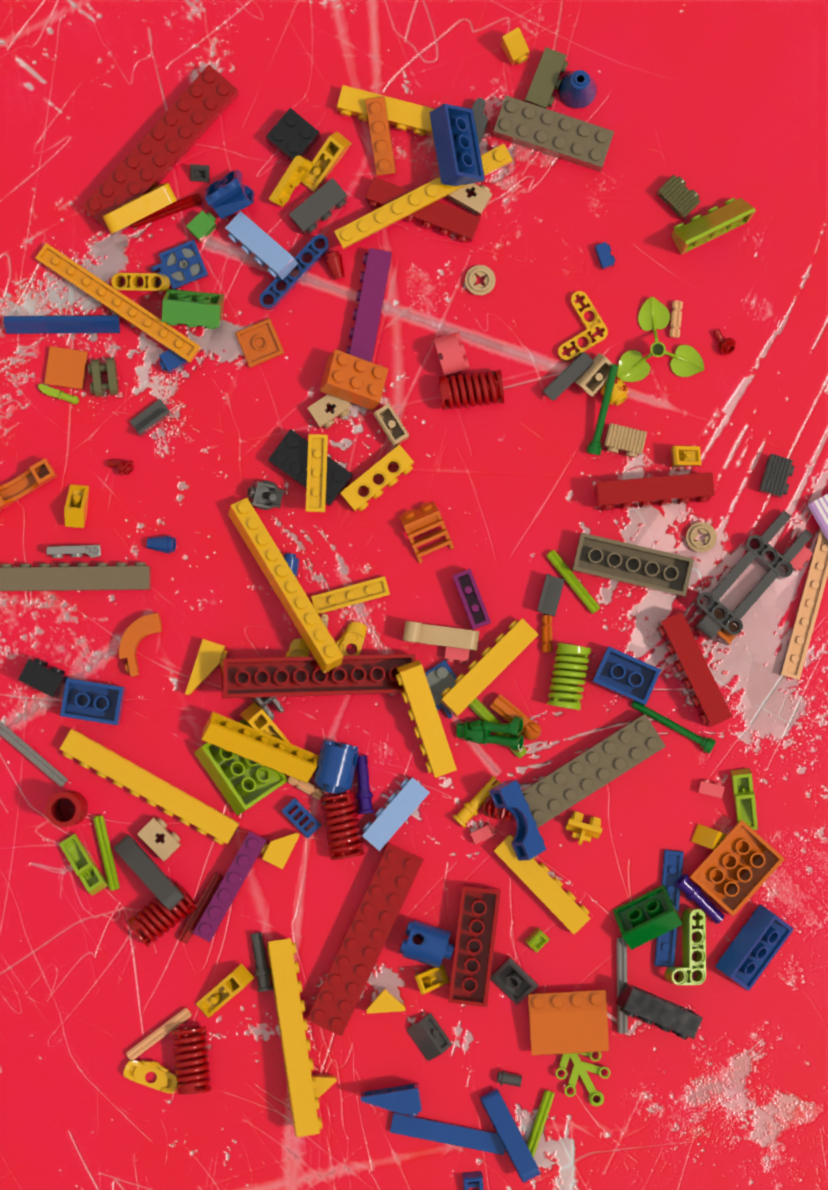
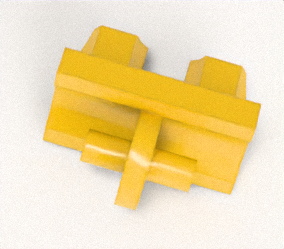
(582, 830)

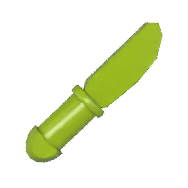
(52, 392)

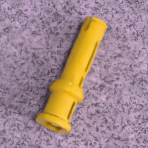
(470, 809)

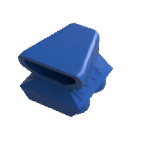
(229, 194)

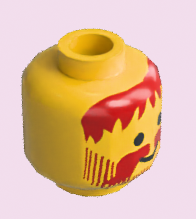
(619, 392)

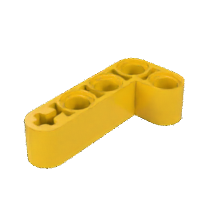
(140, 207)

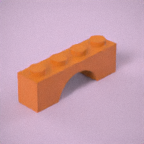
(30, 480)

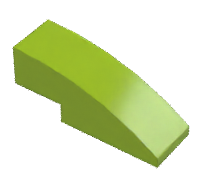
(744, 797)
(83, 864)

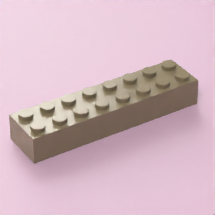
(592, 769)

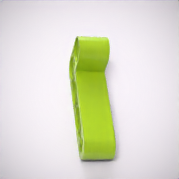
(690, 946)

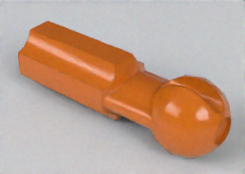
(508, 711)

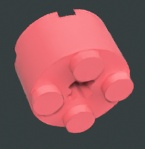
(451, 353)

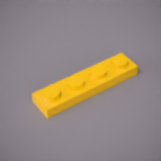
(316, 473)
(350, 595)

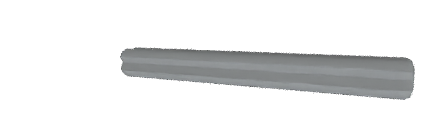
(32, 755)
(621, 949)

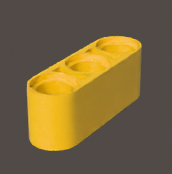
(149, 282)

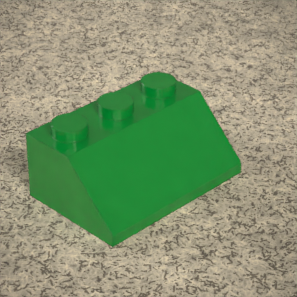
(647, 917)

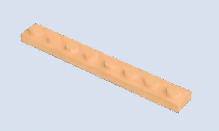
(807, 610)

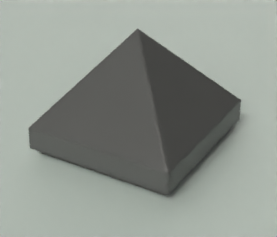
(199, 173)

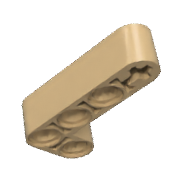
(440, 636)

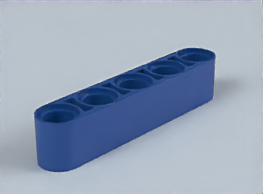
(291, 281)
(510, 1135)

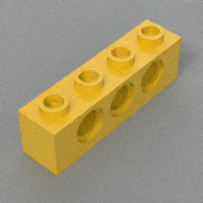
(398, 456)

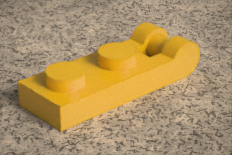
(290, 180)

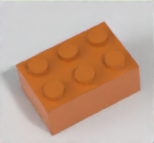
(354, 379)

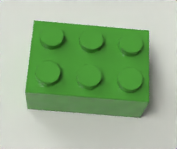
(193, 308)

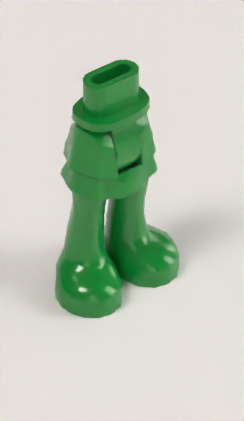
(480, 732)

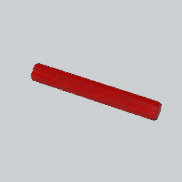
(173, 208)
(202, 904)

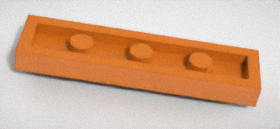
(380, 135)

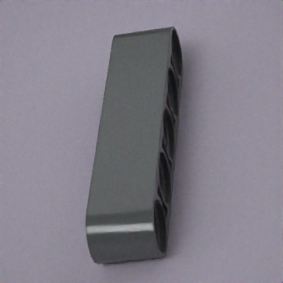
(148, 872)

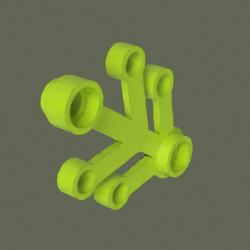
(581, 1068)

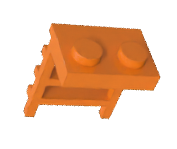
(422, 520)

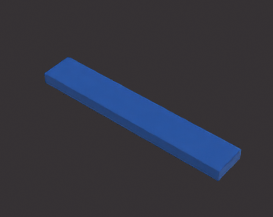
(61, 324)
(670, 874)
(447, 1133)

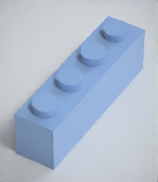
(261, 245)
(395, 814)

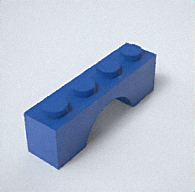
(527, 841)

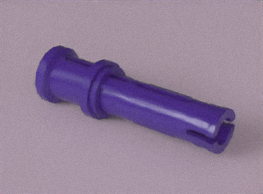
(364, 795)
(694, 893)

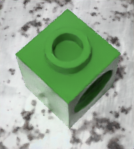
(202, 225)

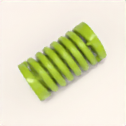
(565, 676)

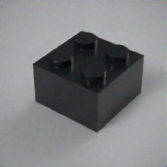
(292, 135)
(42, 677)

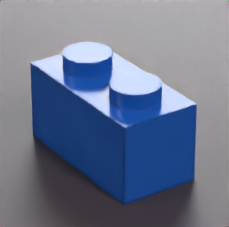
(604, 255)

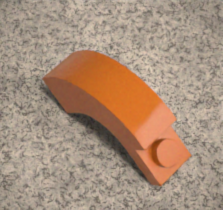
(132, 637)

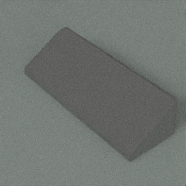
(568, 376)

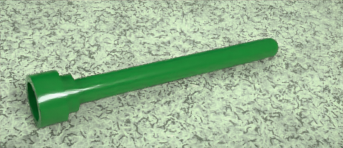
(595, 445)
(705, 743)

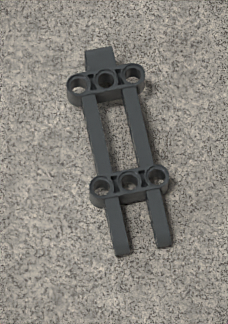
(710, 625)

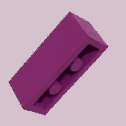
(471, 599)

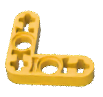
(590, 326)

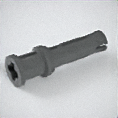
(262, 970)

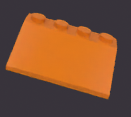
(737, 868)
(568, 1022)

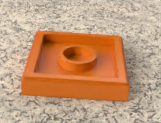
(259, 343)
(66, 368)

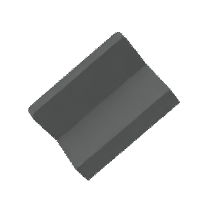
(150, 418)
(550, 595)
(429, 1037)

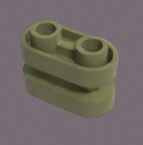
(97, 386)

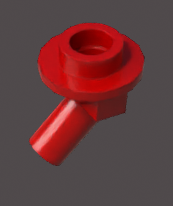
(725, 346)
(124, 467)

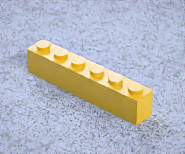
(400, 113)
(489, 667)
(426, 718)
(260, 747)
(544, 887)

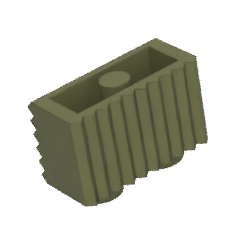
(678, 196)

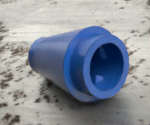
(162, 544)

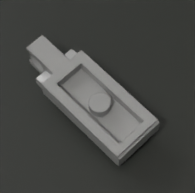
(74, 550)

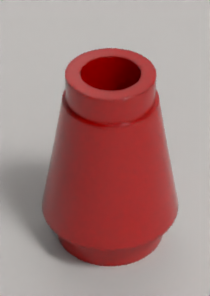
(335, 264)

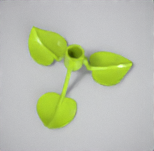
(633, 366)

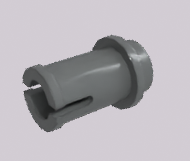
(509, 1079)

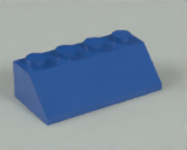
(456, 145)
(754, 947)

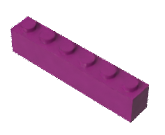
(370, 304)
(230, 886)

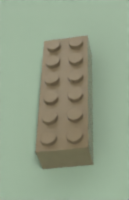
(553, 133)
(632, 564)

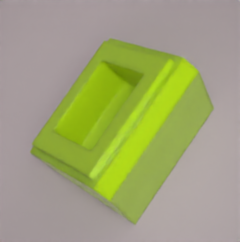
(537, 939)

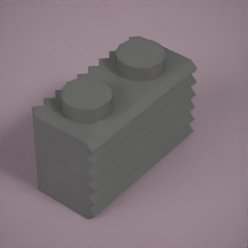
(776, 476)

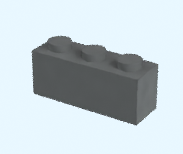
(318, 206)

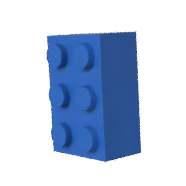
(626, 675)
(92, 701)

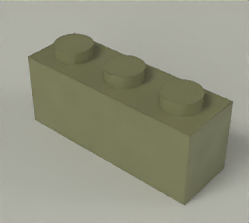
(547, 78)

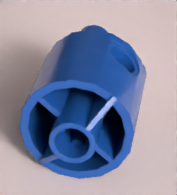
(336, 767)
(433, 946)

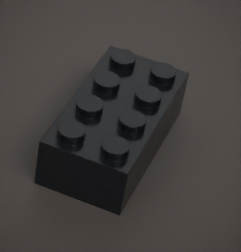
(292, 459)
(662, 1012)

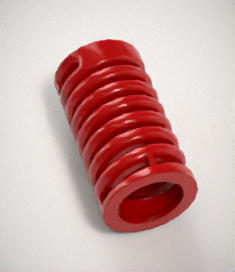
(473, 388)
(53, 812)
(345, 825)
(163, 922)
(199, 1056)

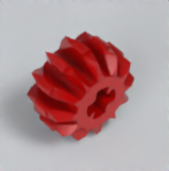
(497, 813)

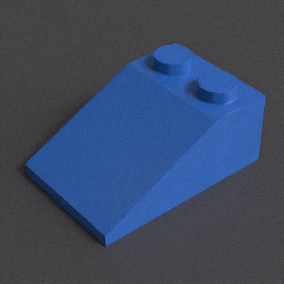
(399, 1099)

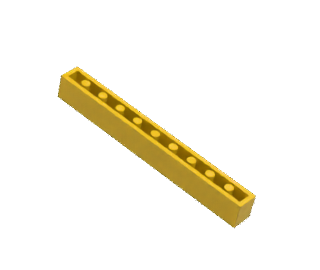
(285, 585)
(149, 786)
(293, 1038)

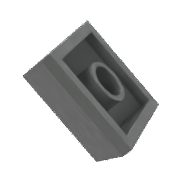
(513, 980)

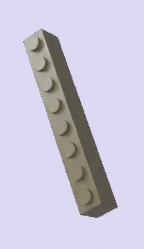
(75, 578)

